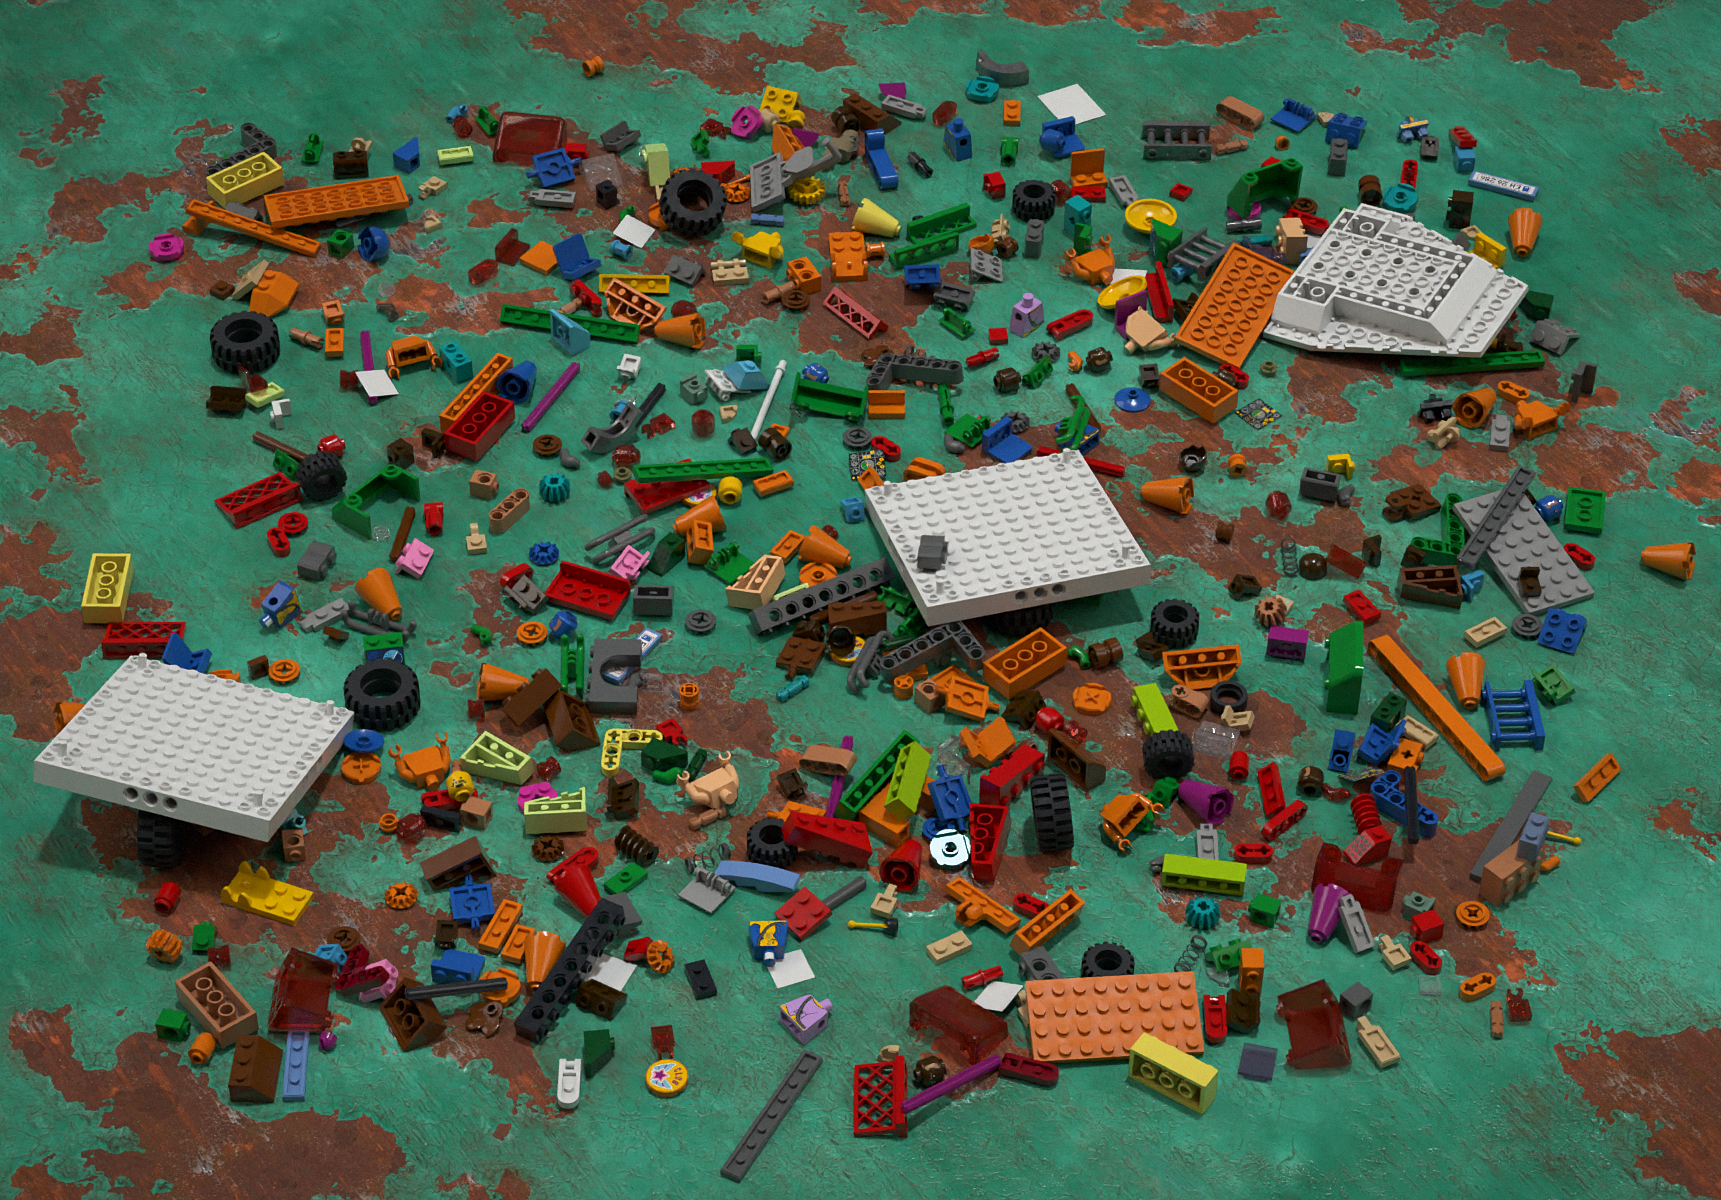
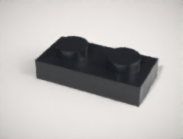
(441, 819)
(700, 979)

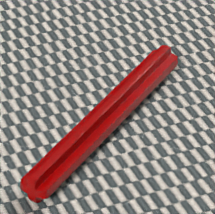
(1094, 464)

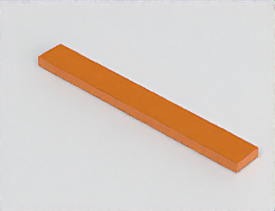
(253, 228)

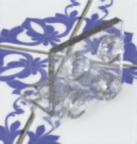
(599, 170)
(1215, 739)
(949, 756)

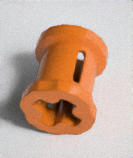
(875, 250)

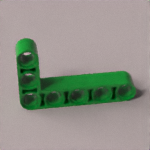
(1445, 551)

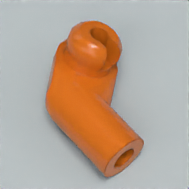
(1076, 360)
(1550, 863)

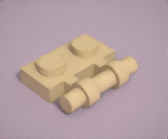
(730, 276)

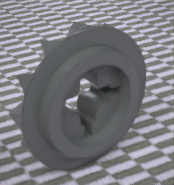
(1039, 352)
(1022, 421)
(851, 434)
(696, 617)
(1529, 621)

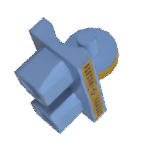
(1412, 127)

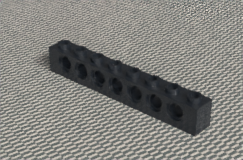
(760, 616)
(569, 971)

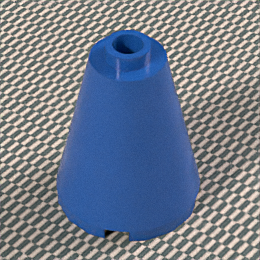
(517, 382)

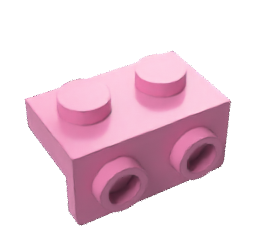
(414, 559)
(628, 564)
(384, 990)

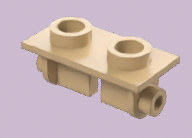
(1000, 230)

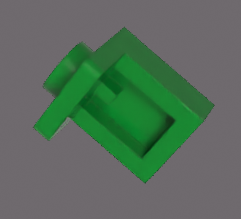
(748, 352)
(1164, 790)
(204, 936)

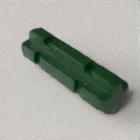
(696, 763)

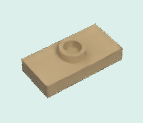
(1419, 733)

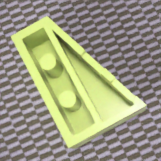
(657, 162)
(497, 760)
(556, 814)

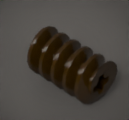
(636, 846)

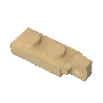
(1377, 1043)

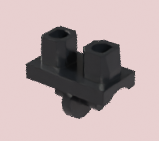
(1433, 407)

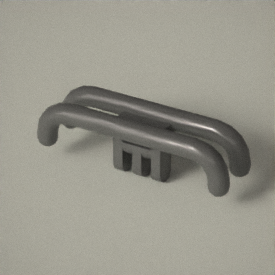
(620, 538)
(378, 622)
(867, 661)

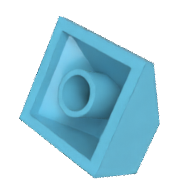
(568, 333)
(746, 375)

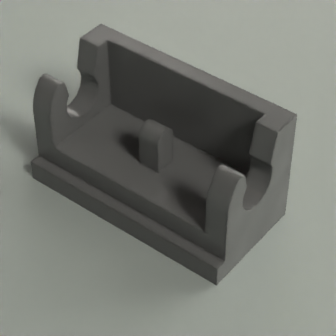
(632, 917)

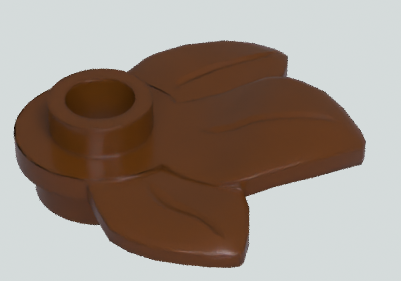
(873, 354)
(483, 1018)

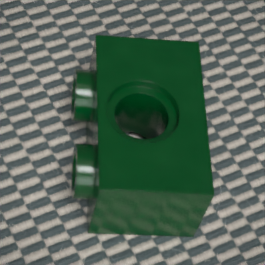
(1389, 712)

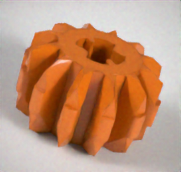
(164, 946)

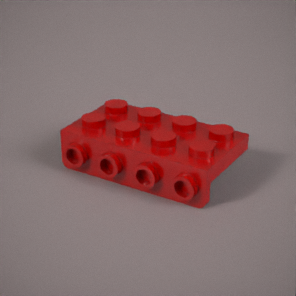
(661, 494)
(589, 590)

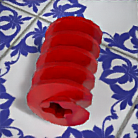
(1365, 812)

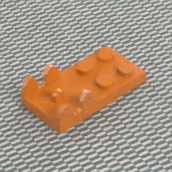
(848, 256)

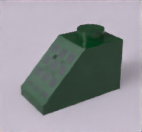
(1537, 305)
(667, 554)
(663, 756)
(597, 1050)

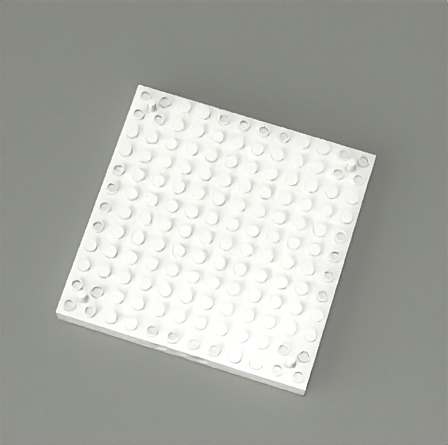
(1013, 534)
(195, 747)

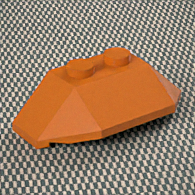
(785, 142)
(273, 293)
(632, 306)
(1202, 666)

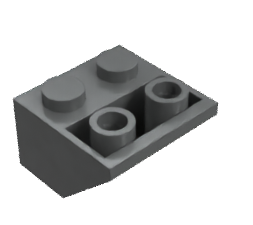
(653, 600)

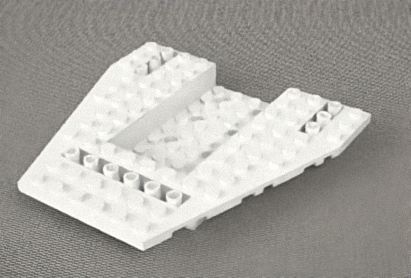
(1456, 302)

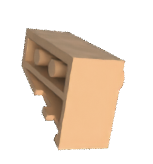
(1291, 239)
(758, 584)

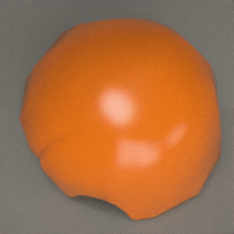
(983, 243)

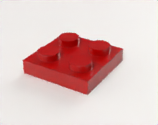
(803, 913)

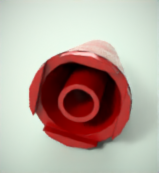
(903, 866)
(578, 889)

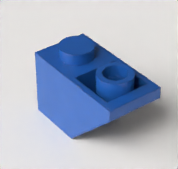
(407, 157)
(1342, 750)

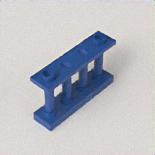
(1528, 707)

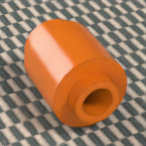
(202, 1048)

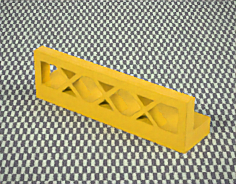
(641, 283)

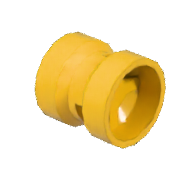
(796, 120)

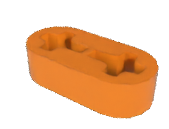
(1512, 392)
(1475, 984)

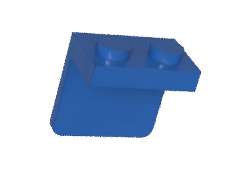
(1067, 127)
(1345, 128)
(574, 258)
(922, 275)
(1002, 444)
(1562, 630)
(179, 654)
(1378, 744)
(456, 967)

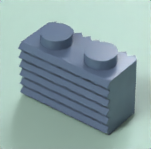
(1533, 837)

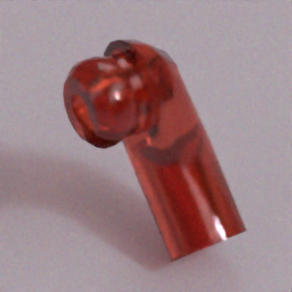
(1336, 794)

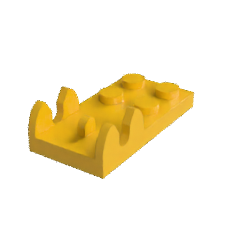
(266, 896)

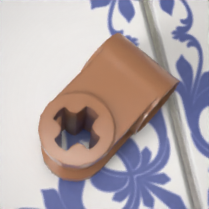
(1188, 702)

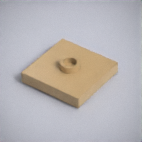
(250, 280)

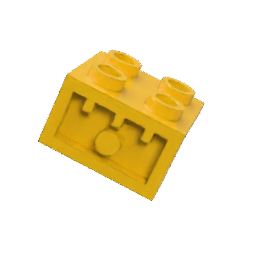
(780, 102)
(1489, 250)

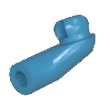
(457, 111)

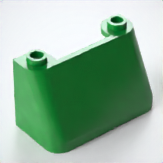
(1276, 180)

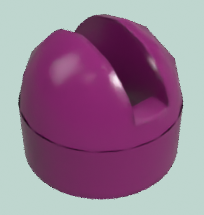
(327, 1040)

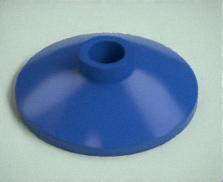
(1132, 399)
(363, 741)

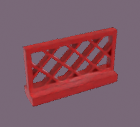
(259, 507)
(154, 645)
(899, 1093)

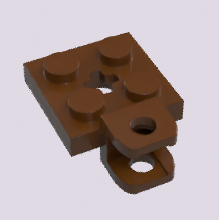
(1412, 501)

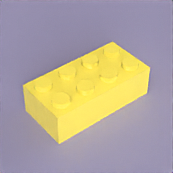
(245, 180)
(107, 588)
(1173, 1073)

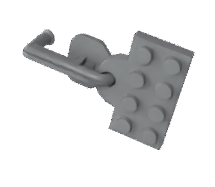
(773, 174)

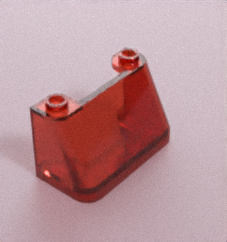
(528, 135)
(1368, 886)
(302, 993)
(960, 1019)
(1314, 1027)

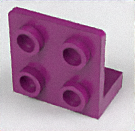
(1125, 308)
(1287, 642)

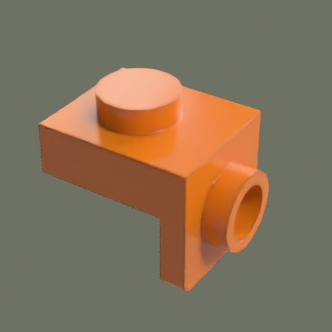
(333, 312)

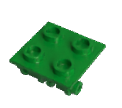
(969, 429)
(729, 563)

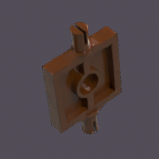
(800, 656)

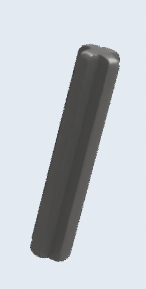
(845, 892)

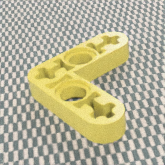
(622, 742)

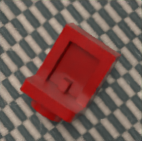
(637, 949)

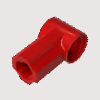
(433, 515)

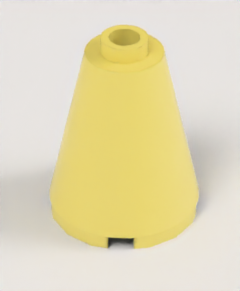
(875, 220)

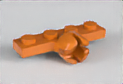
(978, 906)

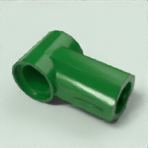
(1009, 147)

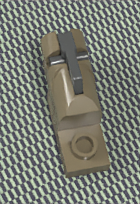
(846, 144)

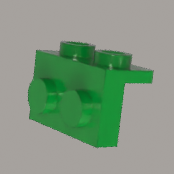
(1082, 238)
(1553, 683)
(1228, 956)

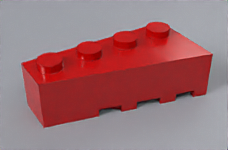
(1011, 776)
(829, 836)
(988, 838)

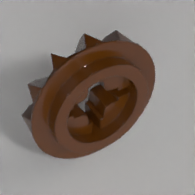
(1302, 202)
(802, 300)
(543, 441)
(548, 854)
(340, 933)

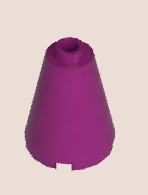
(1207, 800)
(1324, 911)

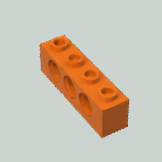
(1048, 923)

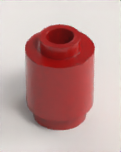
(1239, 765)
(167, 897)

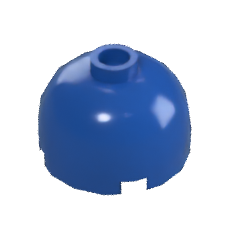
(373, 244)

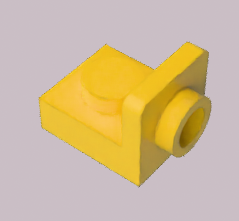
(1340, 464)

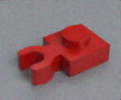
(672, 732)

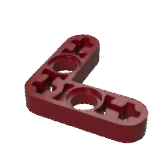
(354, 977)

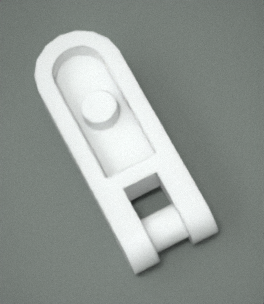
(569, 1083)

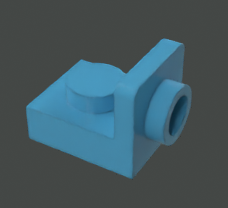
(853, 509)
(1471, 583)
(333, 953)

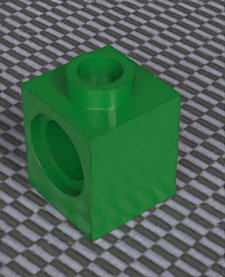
(340, 243)
(1264, 910)
(172, 1025)

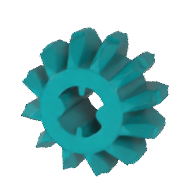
(554, 487)
(1202, 912)

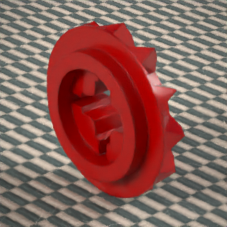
(287, 519)

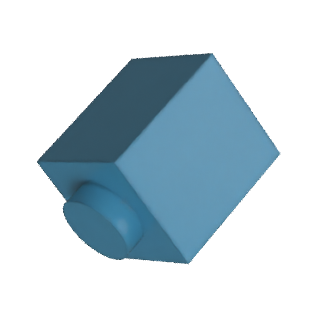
(1464, 159)

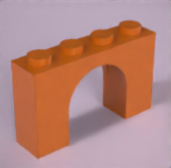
(884, 823)

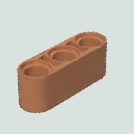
(1240, 112)
(509, 511)
(828, 760)

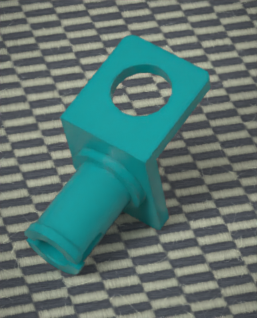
(294, 821)

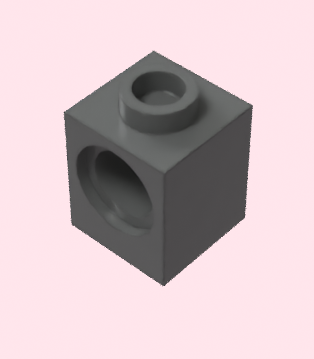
(1356, 1000)

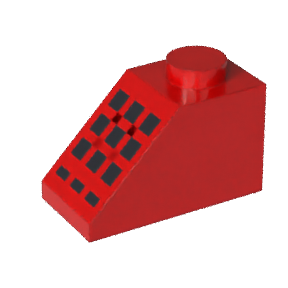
(720, 169)
(1369, 846)

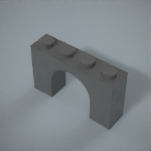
(607, 655)

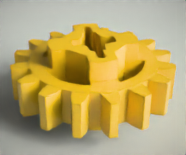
(806, 190)

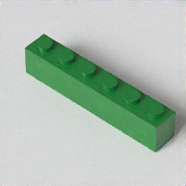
(872, 780)

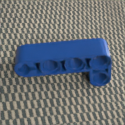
(879, 160)
(1393, 803)

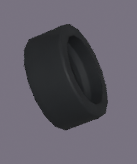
(1228, 688)

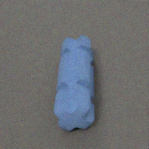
(767, 219)

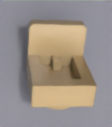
(1241, 720)

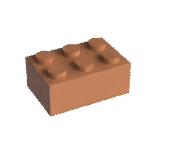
(1508, 875)

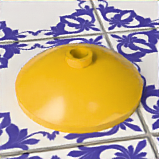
(1141, 212)
(1120, 290)

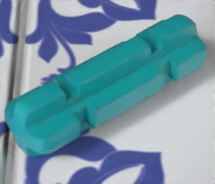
(1267, 240)
(792, 688)

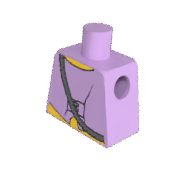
(1026, 315)
(805, 1017)

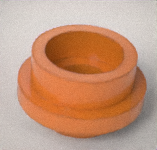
(388, 822)

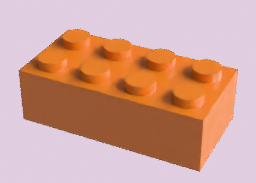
(1198, 390)
(1024, 663)

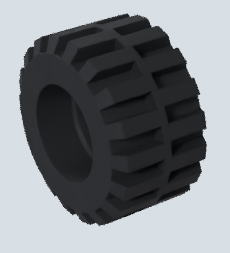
(1033, 200)
(321, 476)
(1174, 623)
(1168, 755)
(768, 846)
(1107, 957)

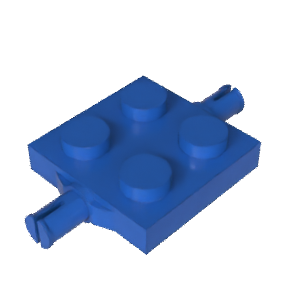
(553, 168)
(950, 797)
(472, 903)

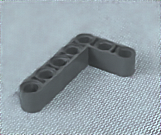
(256, 142)
(913, 368)
(929, 646)

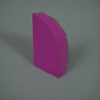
(894, 89)
(805, 136)

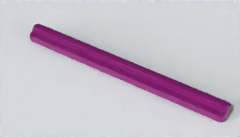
(368, 359)
(550, 397)
(838, 782)
(950, 1084)

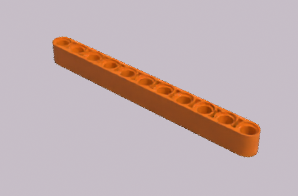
(1436, 708)

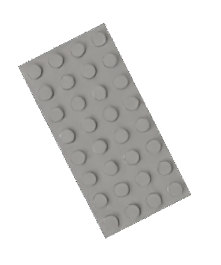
(1527, 542)

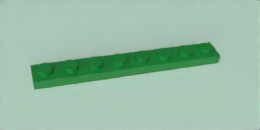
(596, 327)
(1487, 362)
(702, 470)

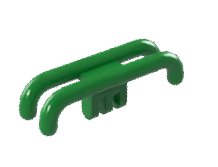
(1074, 424)
(569, 666)

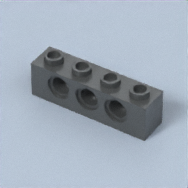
(1038, 965)

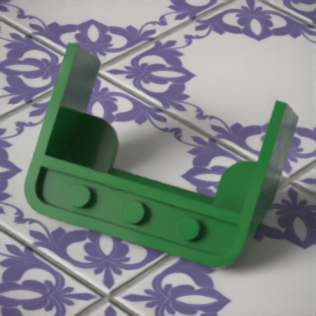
(829, 398)
(349, 509)
(1345, 668)

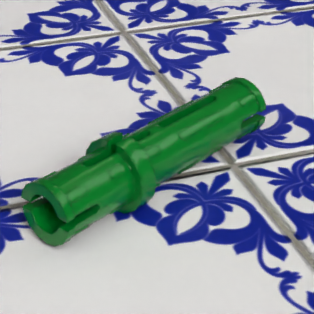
(946, 407)

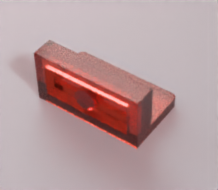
(510, 248)
(251, 383)
(1345, 561)

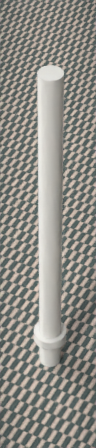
(779, 372)

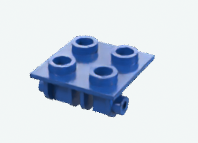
(1294, 115)

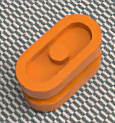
(922, 468)

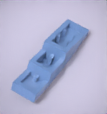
(761, 876)

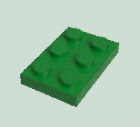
(1585, 510)

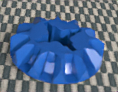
(544, 558)
(930, 824)

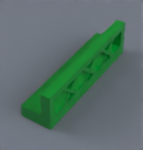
(939, 221)
(925, 250)

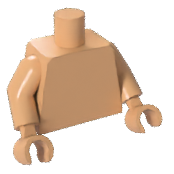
(1146, 333)
(714, 788)

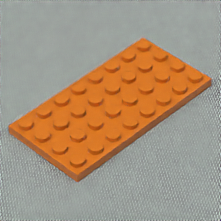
(336, 201)
(1234, 306)
(1109, 1013)

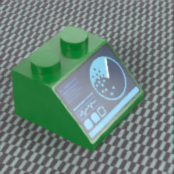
(1163, 240)
(384, 647)

